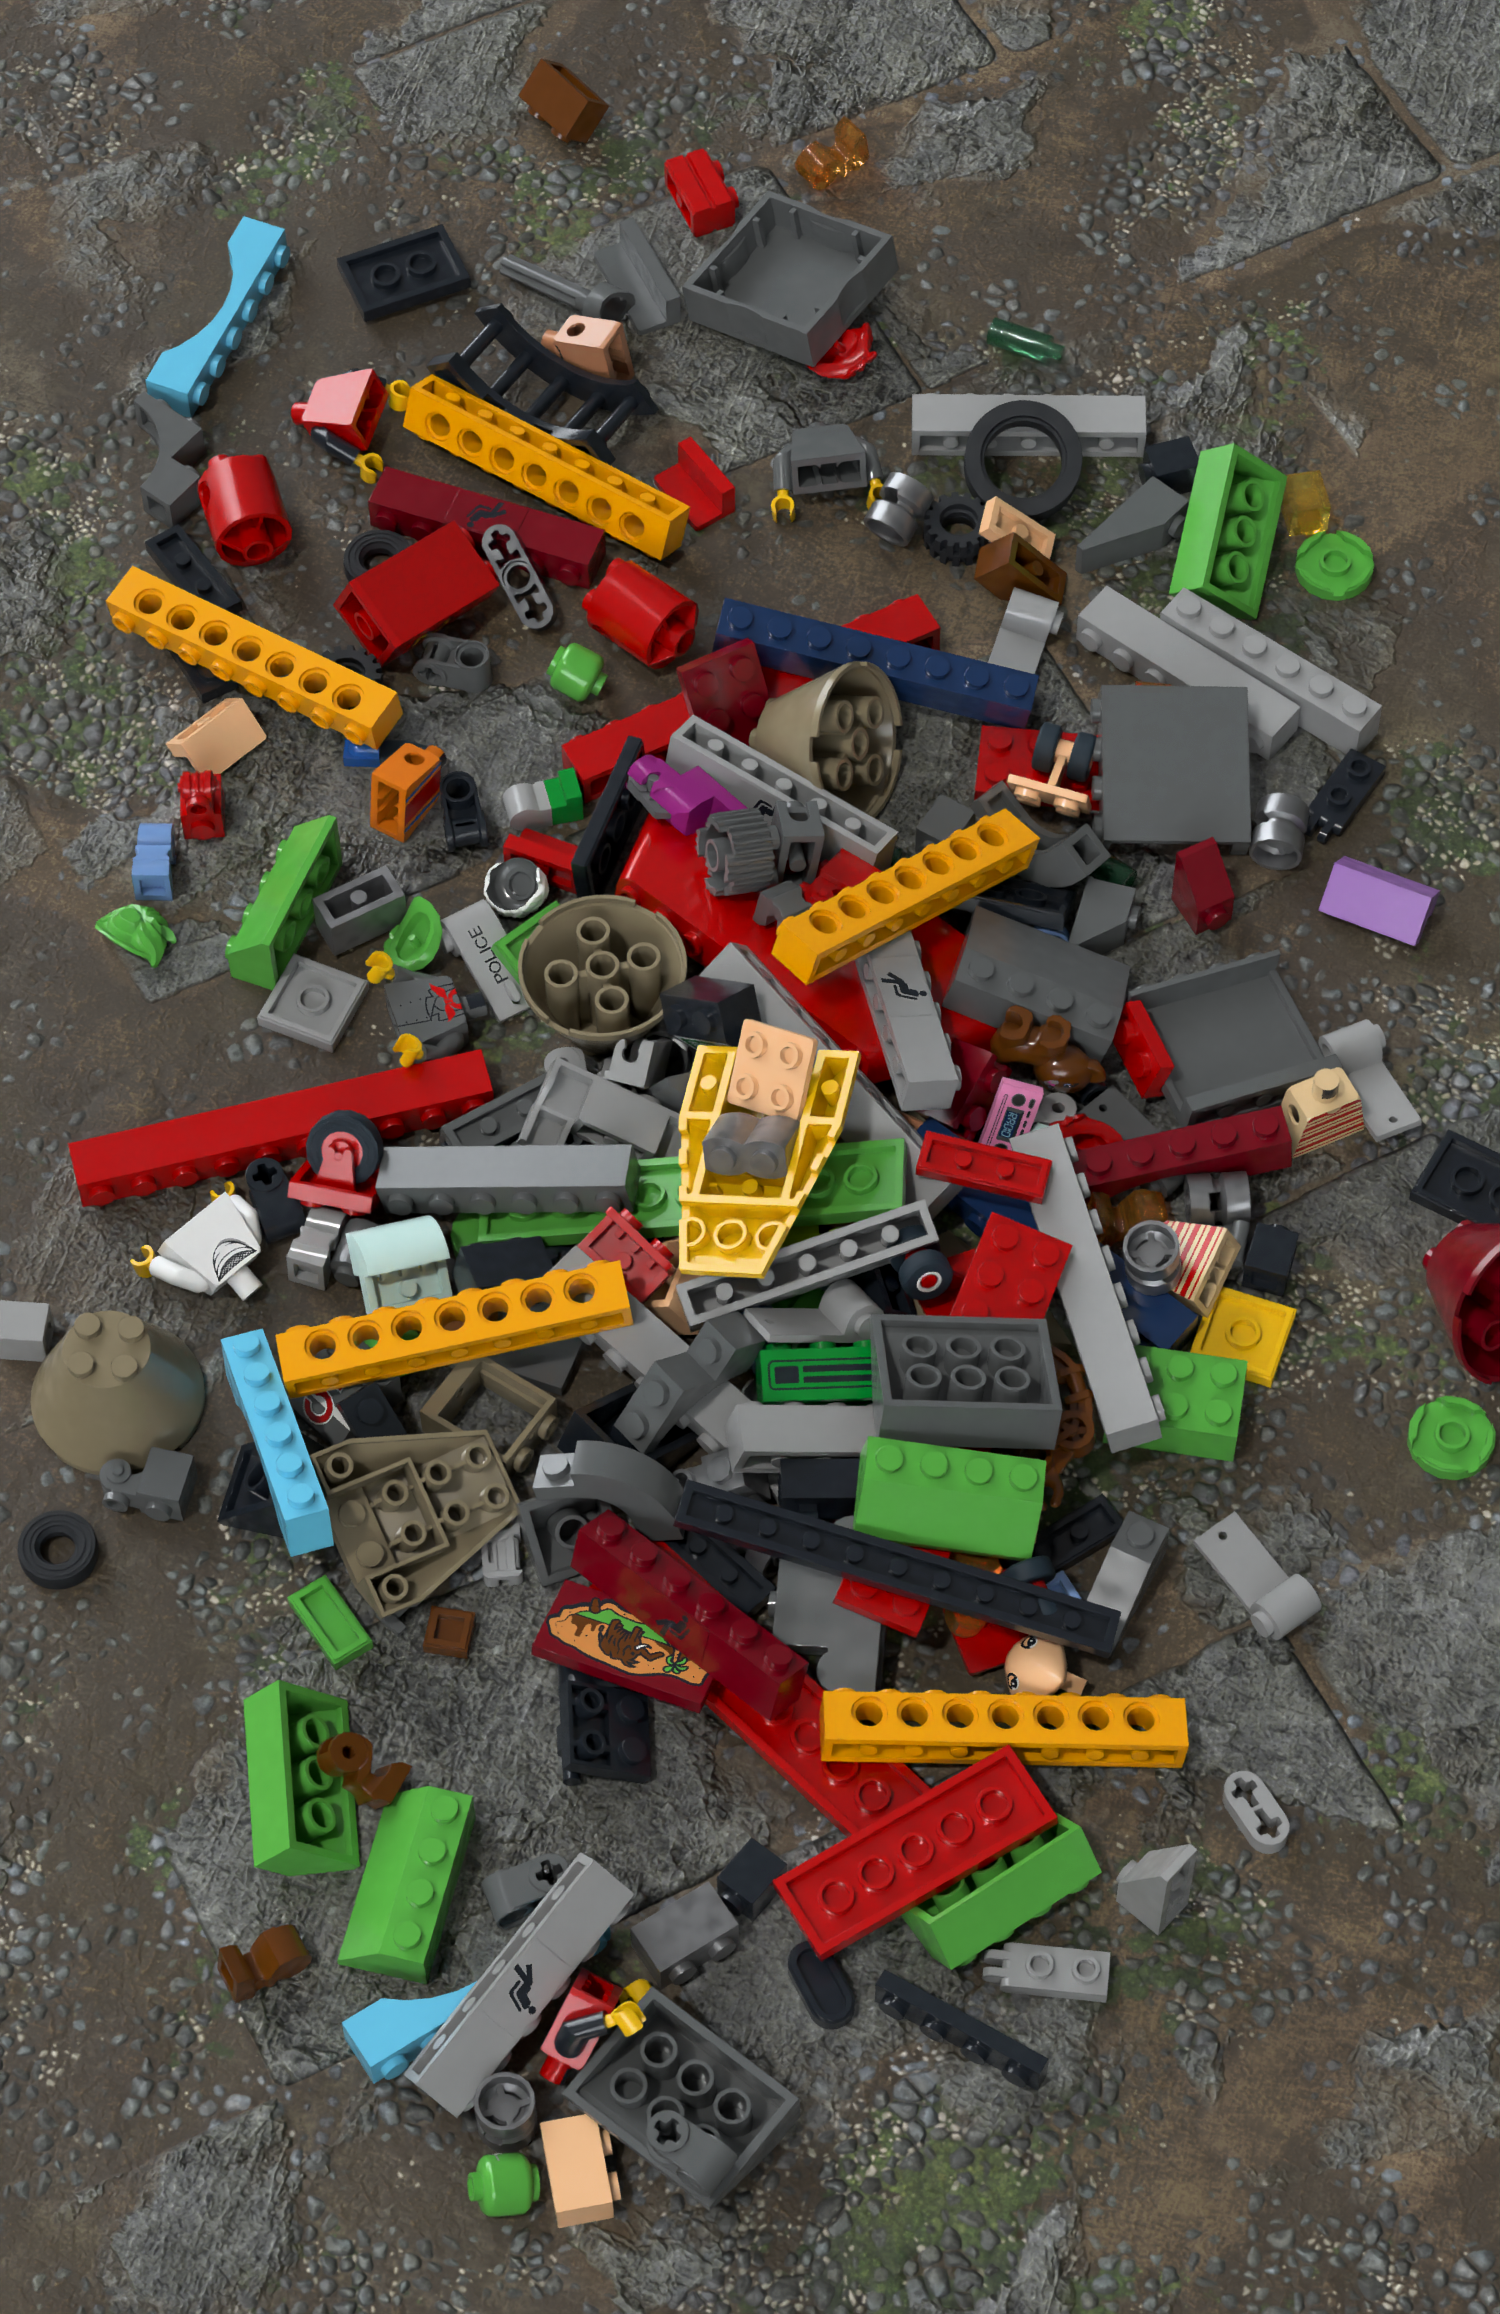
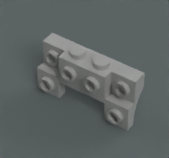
(599, 1113)

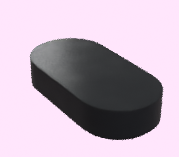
(821, 1987)

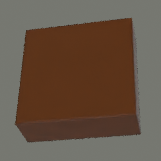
(449, 1632)

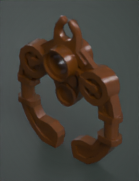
(1075, 1430)

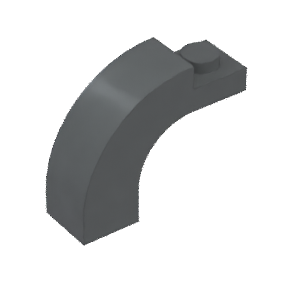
(1059, 858)
(616, 1476)

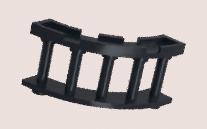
(617, 396)

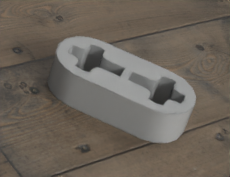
(1263, 1806)

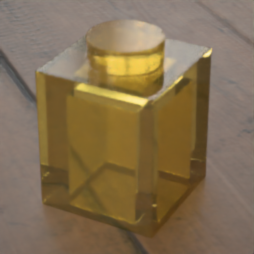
(1305, 504)

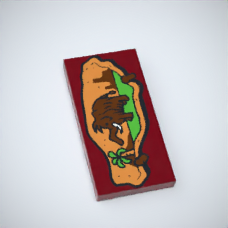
(609, 1643)

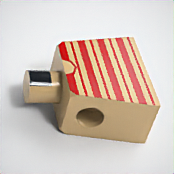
(1322, 1110)
(1206, 1261)

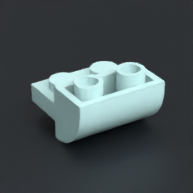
(400, 1262)

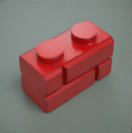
(700, 192)

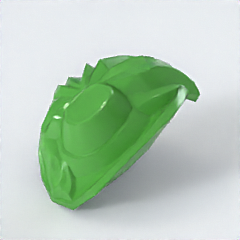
(138, 931)
(417, 936)

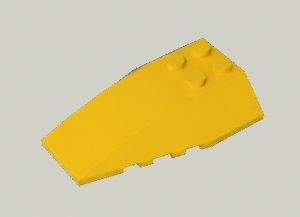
(742, 1220)

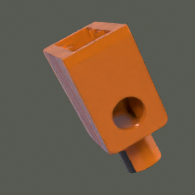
(405, 789)

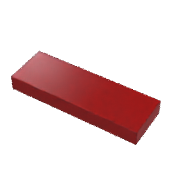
(984, 1167)

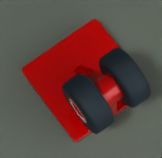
(929, 1274)
(994, 1641)

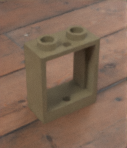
(462, 1384)

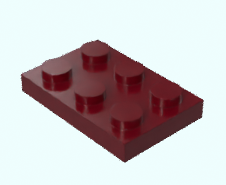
(726, 689)

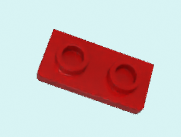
(1142, 1050)
(642, 1263)

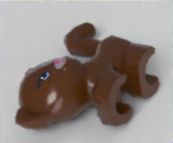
(1054, 1060)

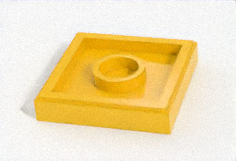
(1248, 1331)

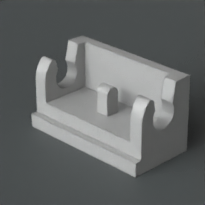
(645, 1065)

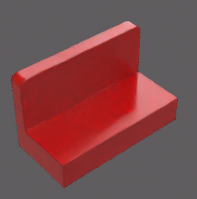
(699, 485)
(547, 853)

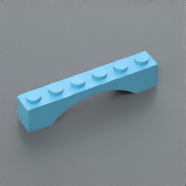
(188, 370)
(280, 1445)
(396, 2031)

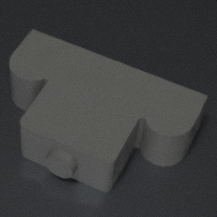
(813, 1625)

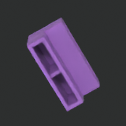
(1378, 900)

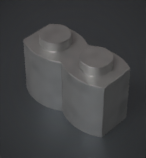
(750, 1145)

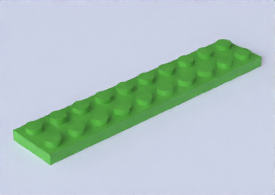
(852, 1186)

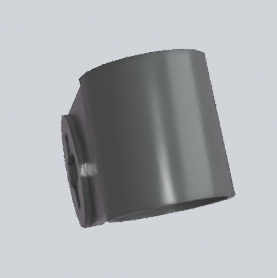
(455, 662)
(519, 1889)
(695, 2158)

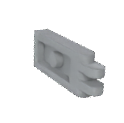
(1049, 1971)

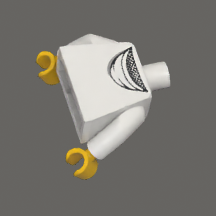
(210, 1249)

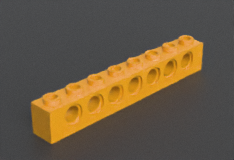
(546, 467)
(375, 705)
(904, 896)
(438, 1347)
(938, 1741)

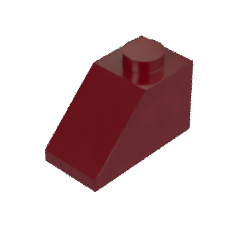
(1202, 887)

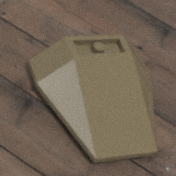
(412, 1509)

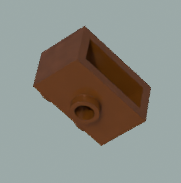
(563, 101)

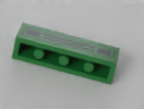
(815, 1374)

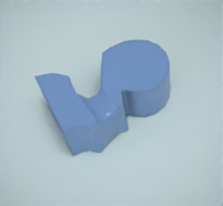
(153, 862)

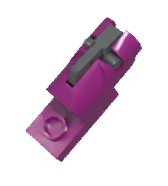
(678, 798)

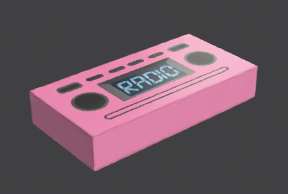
(1011, 1112)

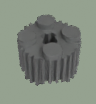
(738, 852)

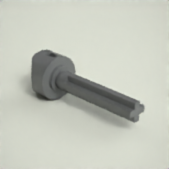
(602, 302)

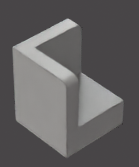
(25, 1330)

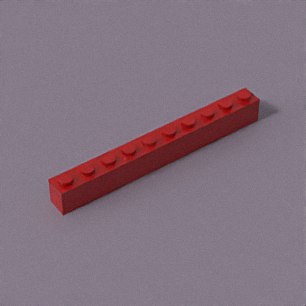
(598, 751)
(274, 1128)

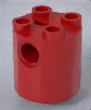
(244, 509)
(642, 614)

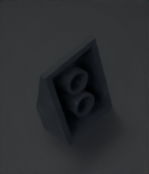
(597, 1423)

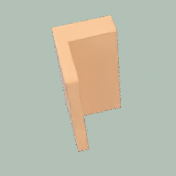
(219, 737)

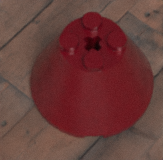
(1466, 1293)

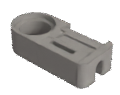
(502, 1557)

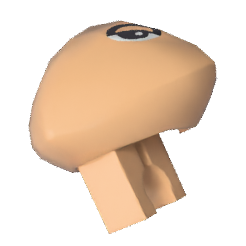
(1040, 1668)

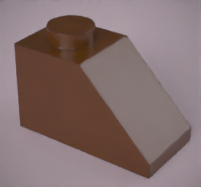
(1017, 564)

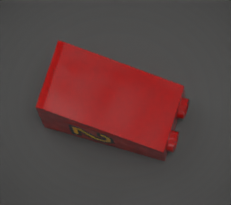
(416, 592)

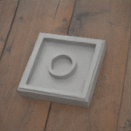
(313, 1003)

